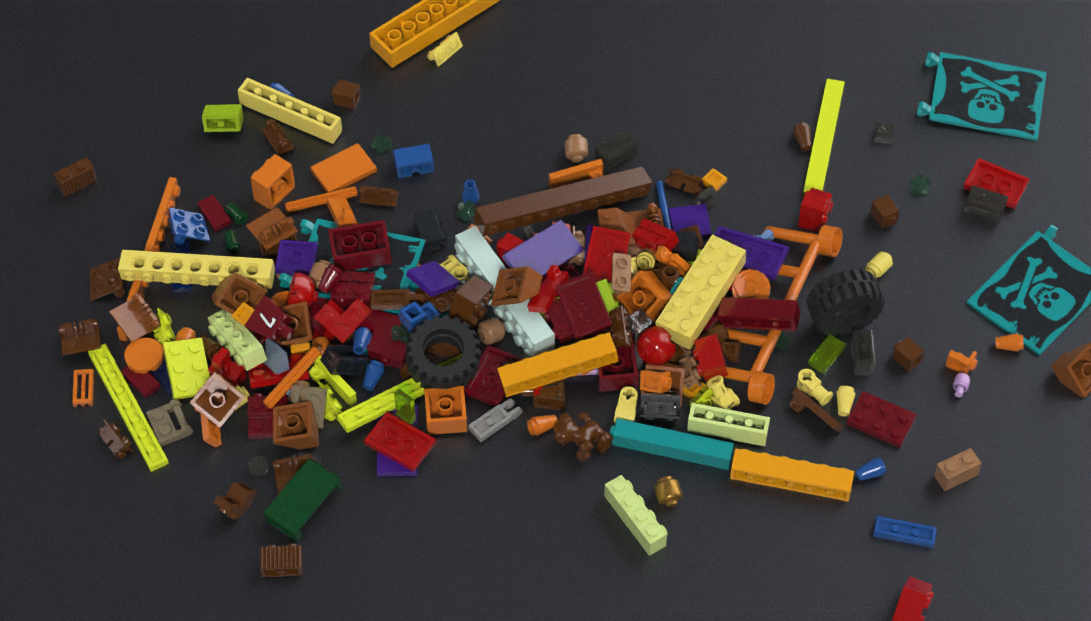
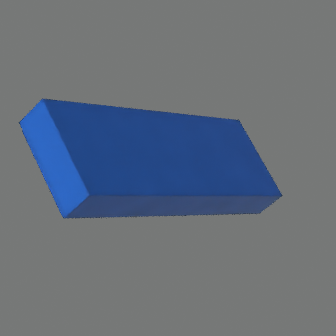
(905, 531)

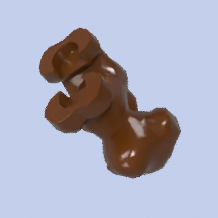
(567, 431)

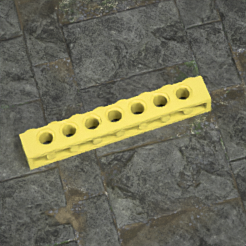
(188, 263)

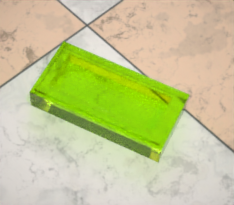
(826, 354)
(405, 406)

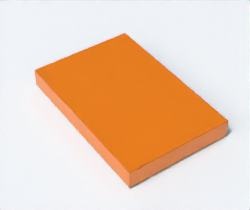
(343, 168)

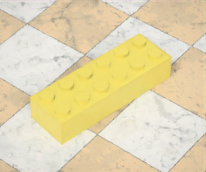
(701, 291)

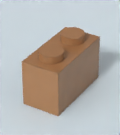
(957, 469)

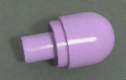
(961, 384)

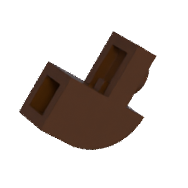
(236, 501)

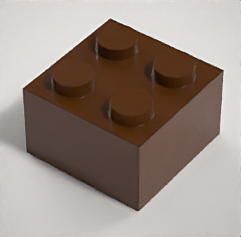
(471, 301)

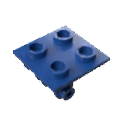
(188, 225)

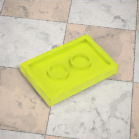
(186, 366)

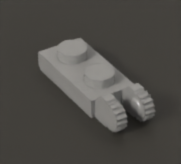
(494, 420)

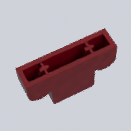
(382, 346)

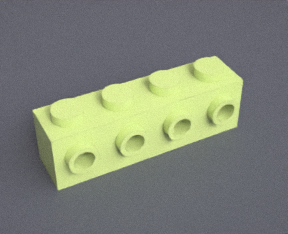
(237, 339)
(728, 424)
(636, 515)

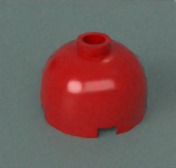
(301, 290)
(655, 346)

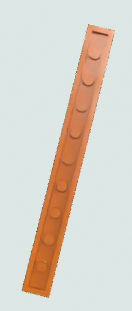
(156, 236)

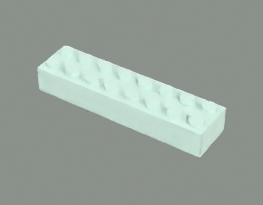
(527, 327)

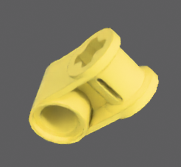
(455, 268)
(626, 405)

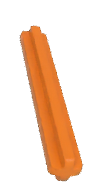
(320, 199)
(297, 371)

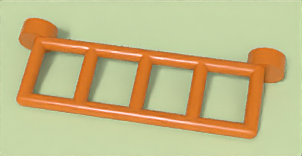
(825, 243)

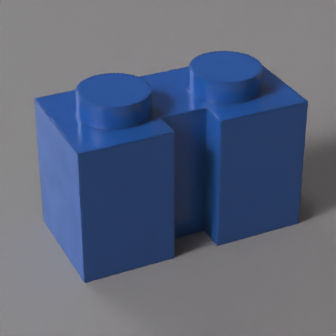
(413, 160)

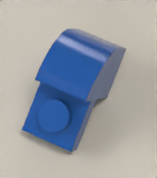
(414, 314)

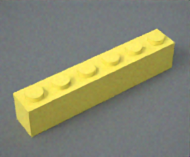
(290, 110)

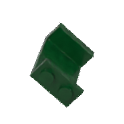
(301, 498)

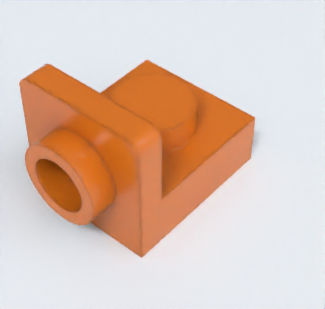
(961, 363)
(655, 381)

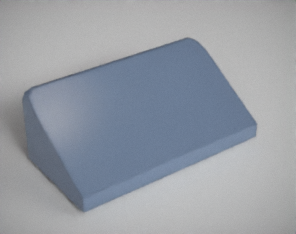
(276, 357)

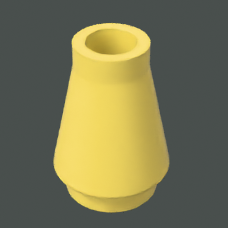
(646, 260)
(845, 398)

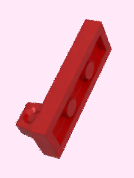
(548, 291)

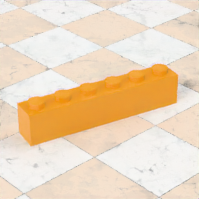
(558, 364)
(792, 474)

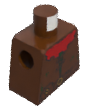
(548, 396)

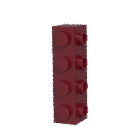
(759, 314)

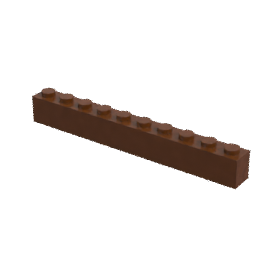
(562, 201)

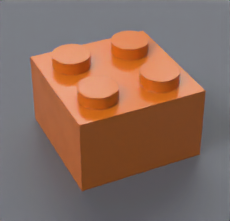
(272, 181)
(646, 293)
(445, 410)

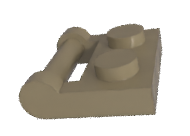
(316, 396)
(163, 425)

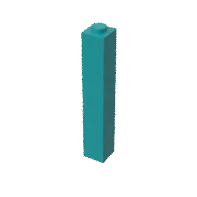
(672, 444)

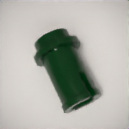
(240, 216)
(233, 245)

